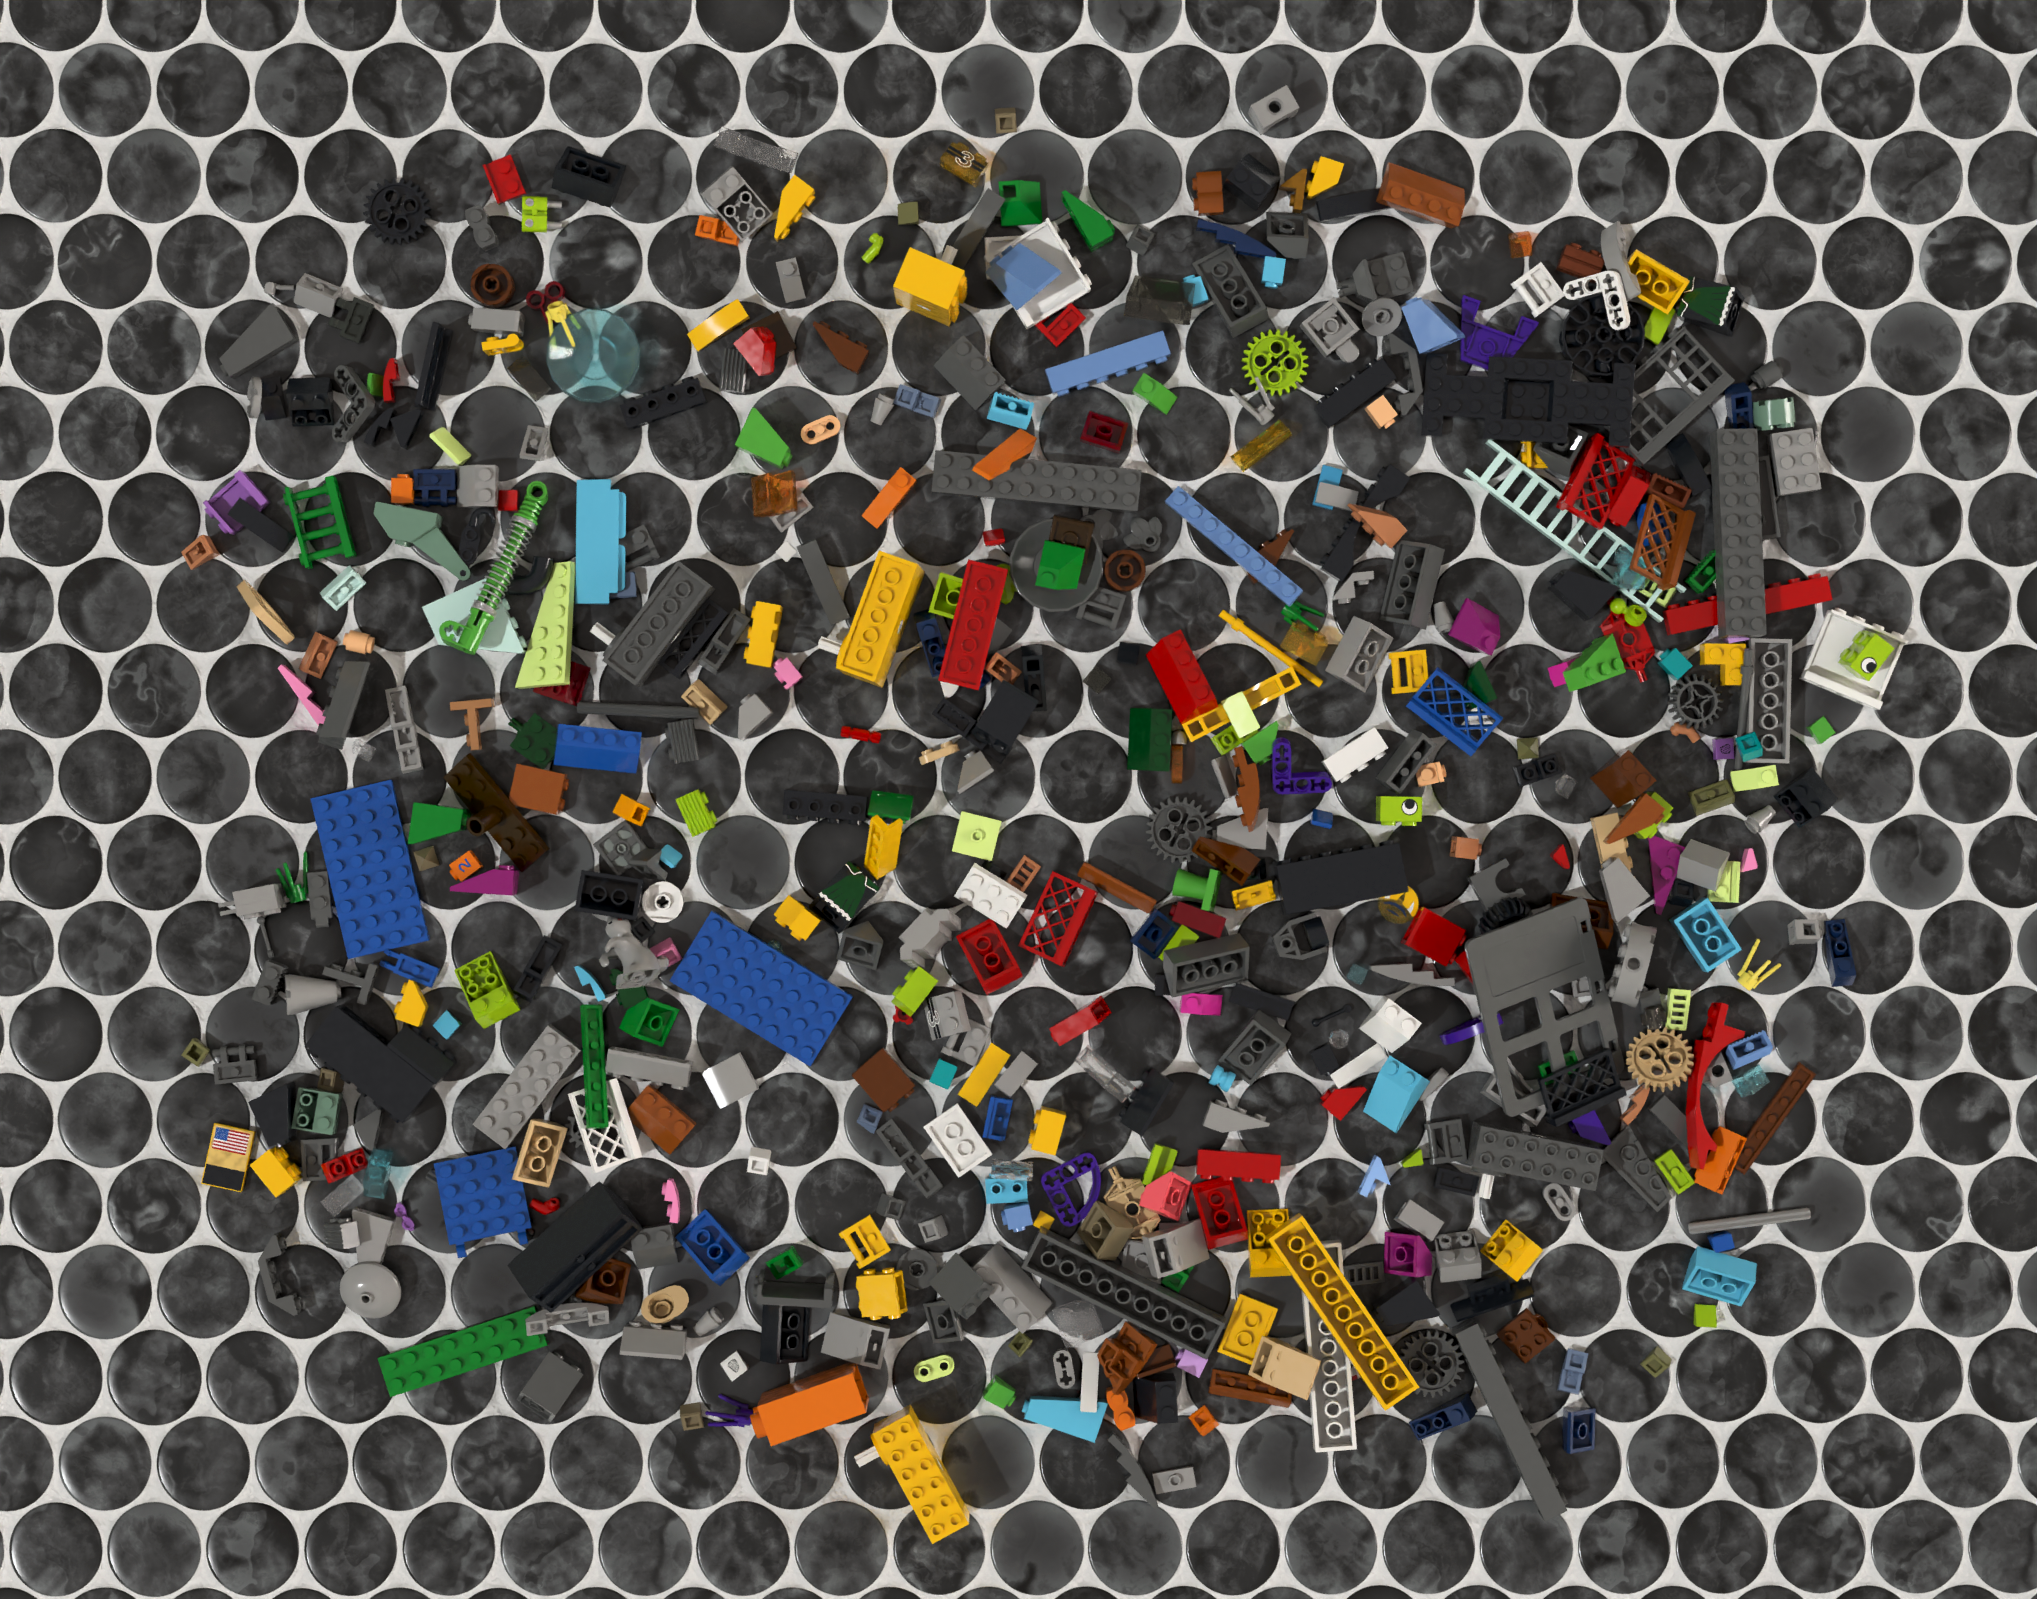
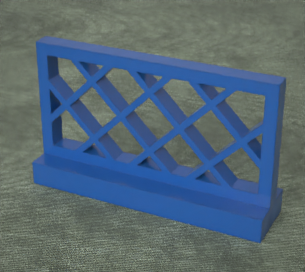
(1446, 725)

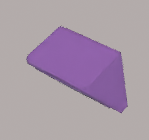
(1723, 748)

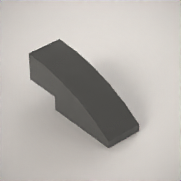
(724, 641)
(1670, 1117)

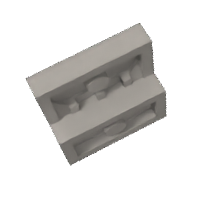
(730, 1080)

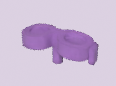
(407, 1222)

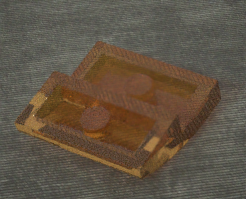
(774, 494)

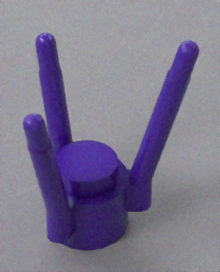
(741, 1417)

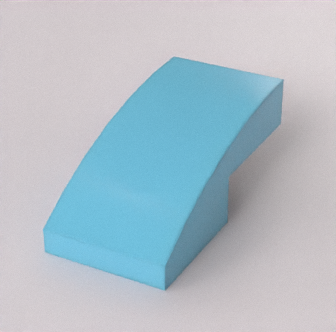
(587, 977)

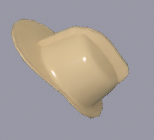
(665, 1304)

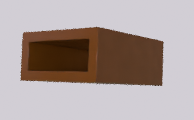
(884, 1080)

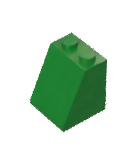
(435, 821)

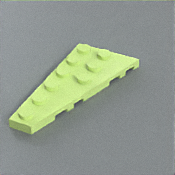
(550, 645)

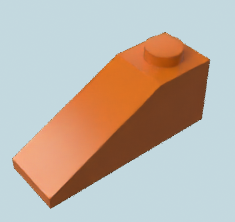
(889, 497)

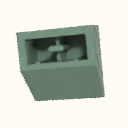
(317, 1110)

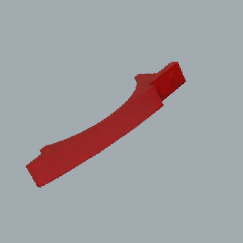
(1715, 1038)

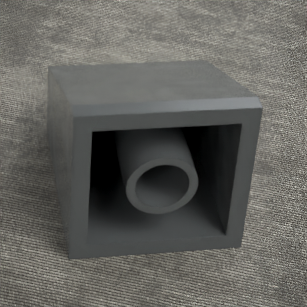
(550, 1386)

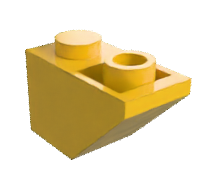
(1325, 177)
(412, 1006)

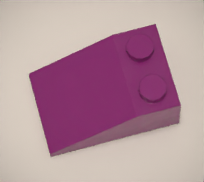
(496, 881)

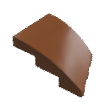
(1125, 1356)

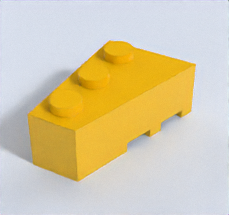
(763, 634)

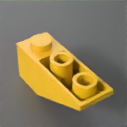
(793, 200)

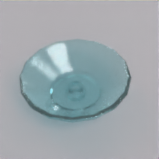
(593, 333)

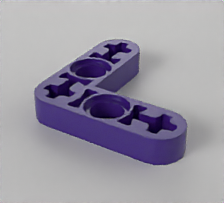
(1286, 775)

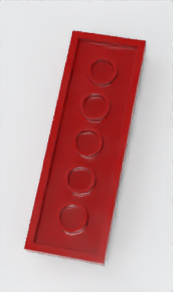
(973, 625)

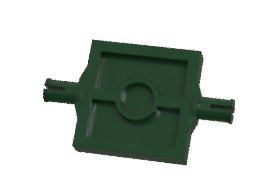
(535, 740)

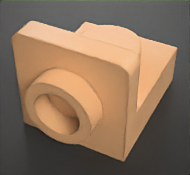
(1430, 774)

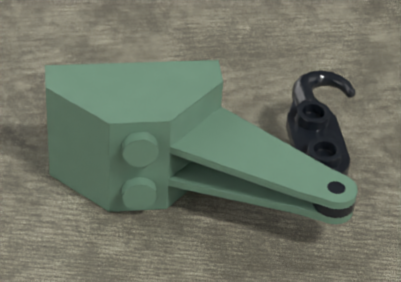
(424, 530)

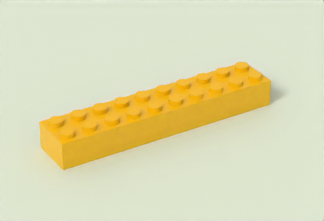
(1342, 1311)

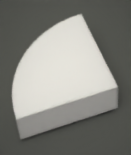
(948, 689)

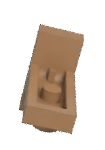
(472, 719)

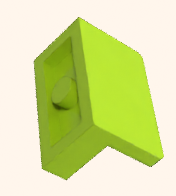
(1159, 1163)

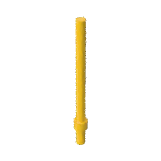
(1237, 624)

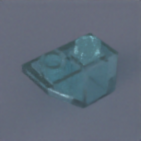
(1624, 577)
(377, 1173)

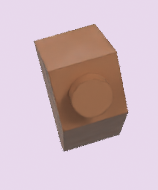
(1465, 848)

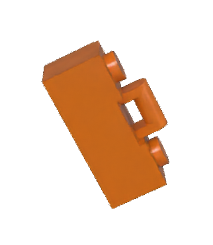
(1722, 1162)

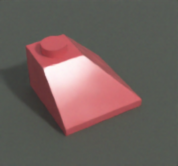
(1166, 1195)

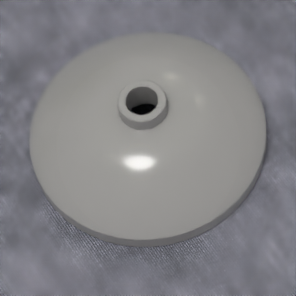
(372, 1281)

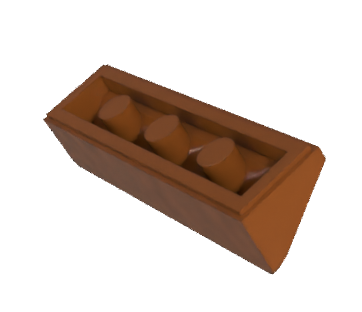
(1116, 887)
(1247, 1388)

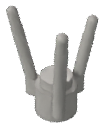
(1261, 412)

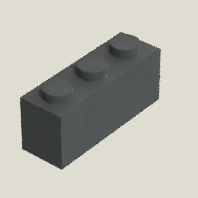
(1406, 761)

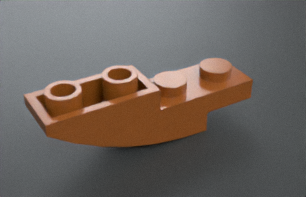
(1249, 794)

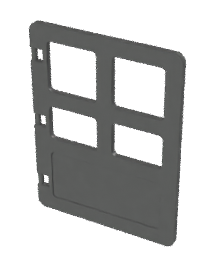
(1529, 962)

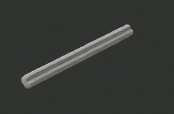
(1749, 1220)

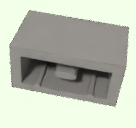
(1457, 1256)

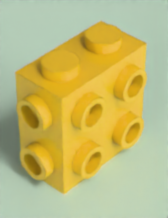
(881, 1293)

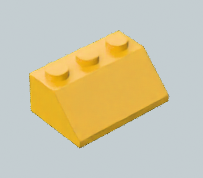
(1658, 283)

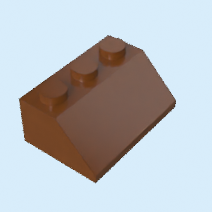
(660, 1119)

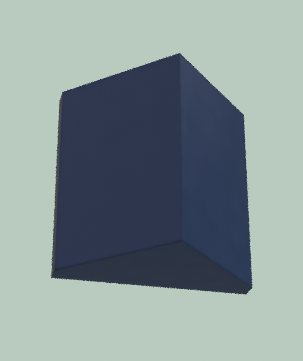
(1154, 933)
(1578, 1429)

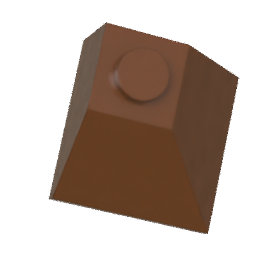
(606, 1284)

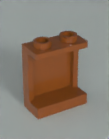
(538, 789)

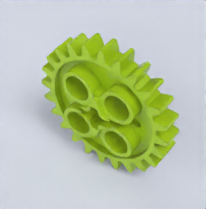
(1262, 348)

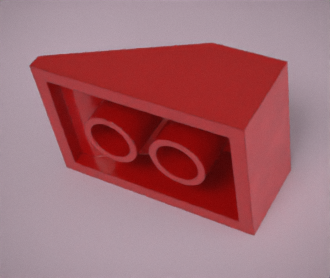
(989, 956)
(1219, 1212)

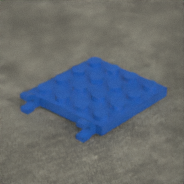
(482, 1198)

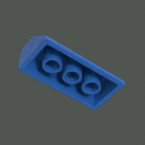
(597, 748)

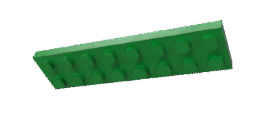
(459, 1352)

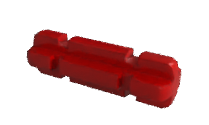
(860, 734)

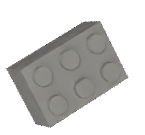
(1793, 462)

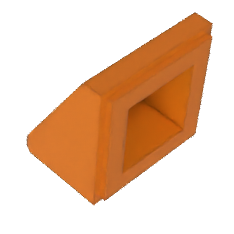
(1203, 1420)

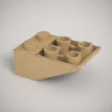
(1284, 1367)

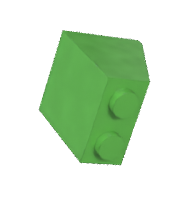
(762, 441)

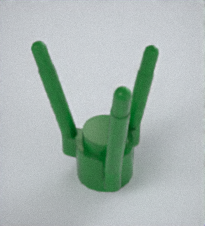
(1294, 612)
(295, 892)

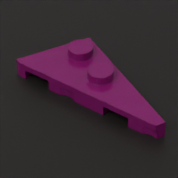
(1664, 867)

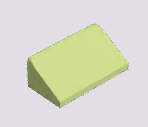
(450, 446)
(1240, 714)

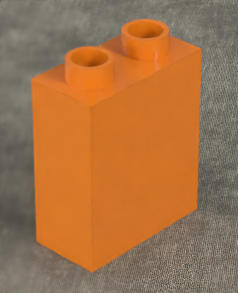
(810, 1404)

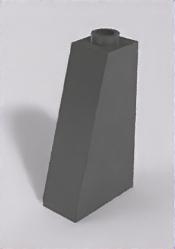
(258, 343)

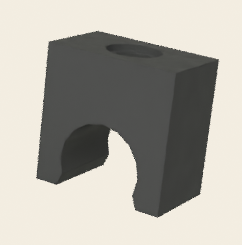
(1485, 887)

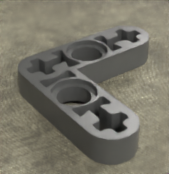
(361, 404)

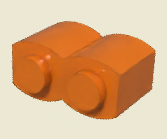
(1122, 1411)

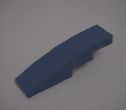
(1243, 243)

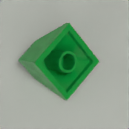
(1060, 566)
(649, 1021)

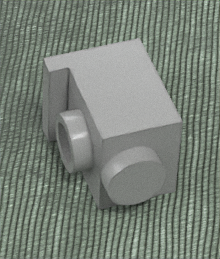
(1799, 926)

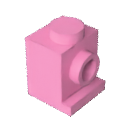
(786, 672)

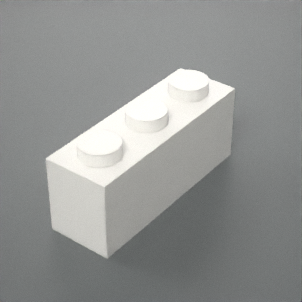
(1355, 755)

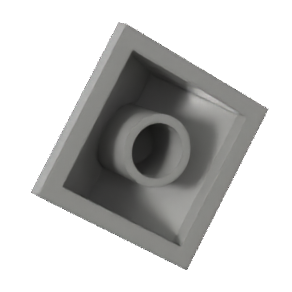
(1702, 865)

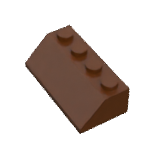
(1422, 196)

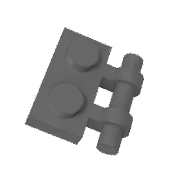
(234, 1071)

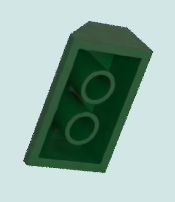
(1149, 739)

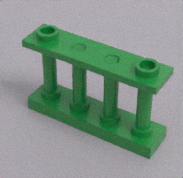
(334, 508)

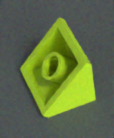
(946, 595)

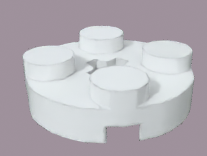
(654, 910)

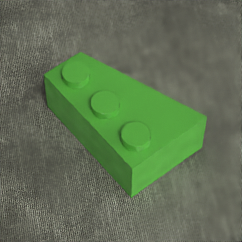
(1595, 664)

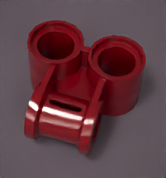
(546, 298)

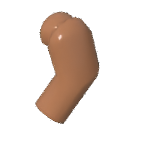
(1678, 729)

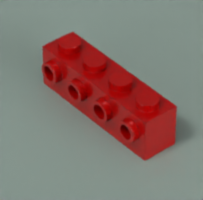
(1238, 1164)

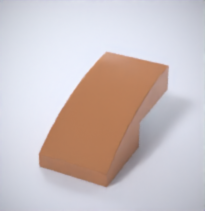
(1638, 1098)

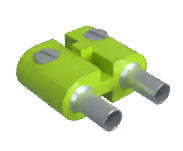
(535, 214)

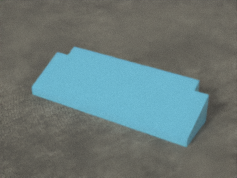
(598, 531)

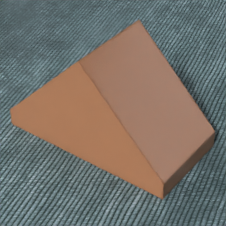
(200, 552)
(1002, 669)

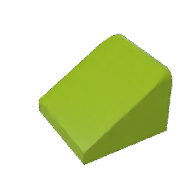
(1413, 1159)
(1705, 1315)

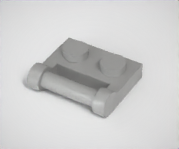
(971, 1045)

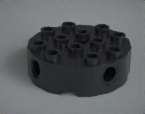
(1586, 350)

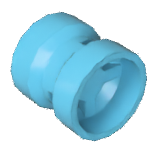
(1222, 1078)

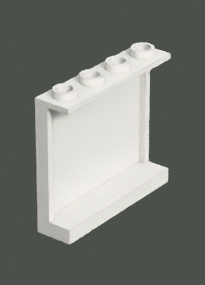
(1062, 290)
(1832, 639)

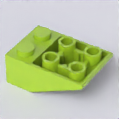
(486, 990)

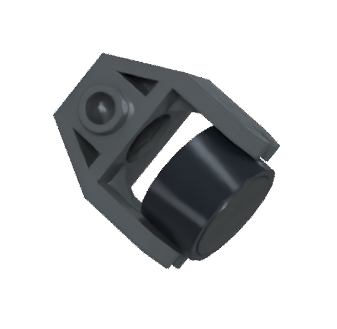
(1315, 934)

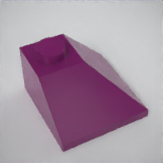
(1476, 627)
(1406, 1255)

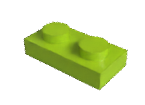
(1674, 1171)

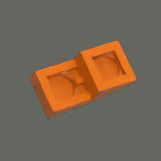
(715, 230)

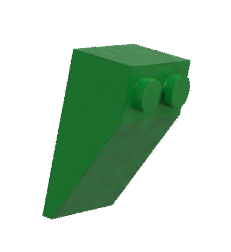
(1090, 223)

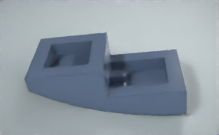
(917, 401)
(1572, 1371)

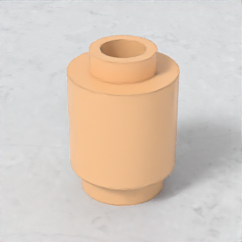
(359, 642)

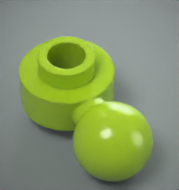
(1634, 614)

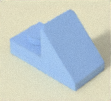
(1374, 1171)

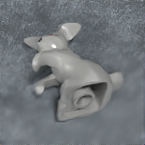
(638, 961)

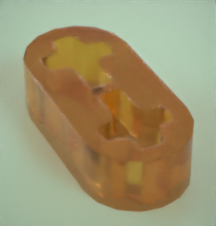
(1176, 764)

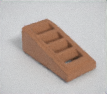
(1031, 864)

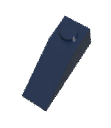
(1739, 406)

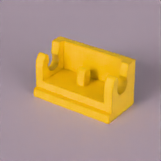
(1253, 895)

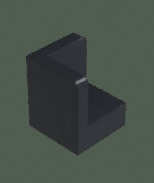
(1161, 985)

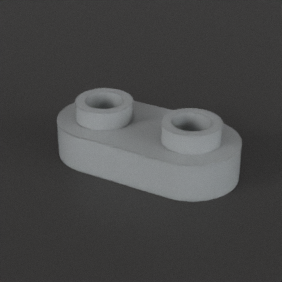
(1558, 1201)

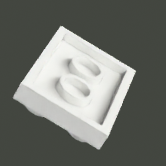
(990, 895)
(957, 1140)

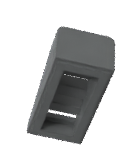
(1355, 1266)

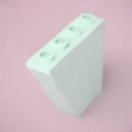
(499, 635)

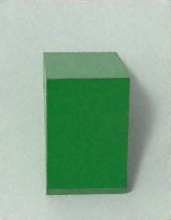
(784, 1262)

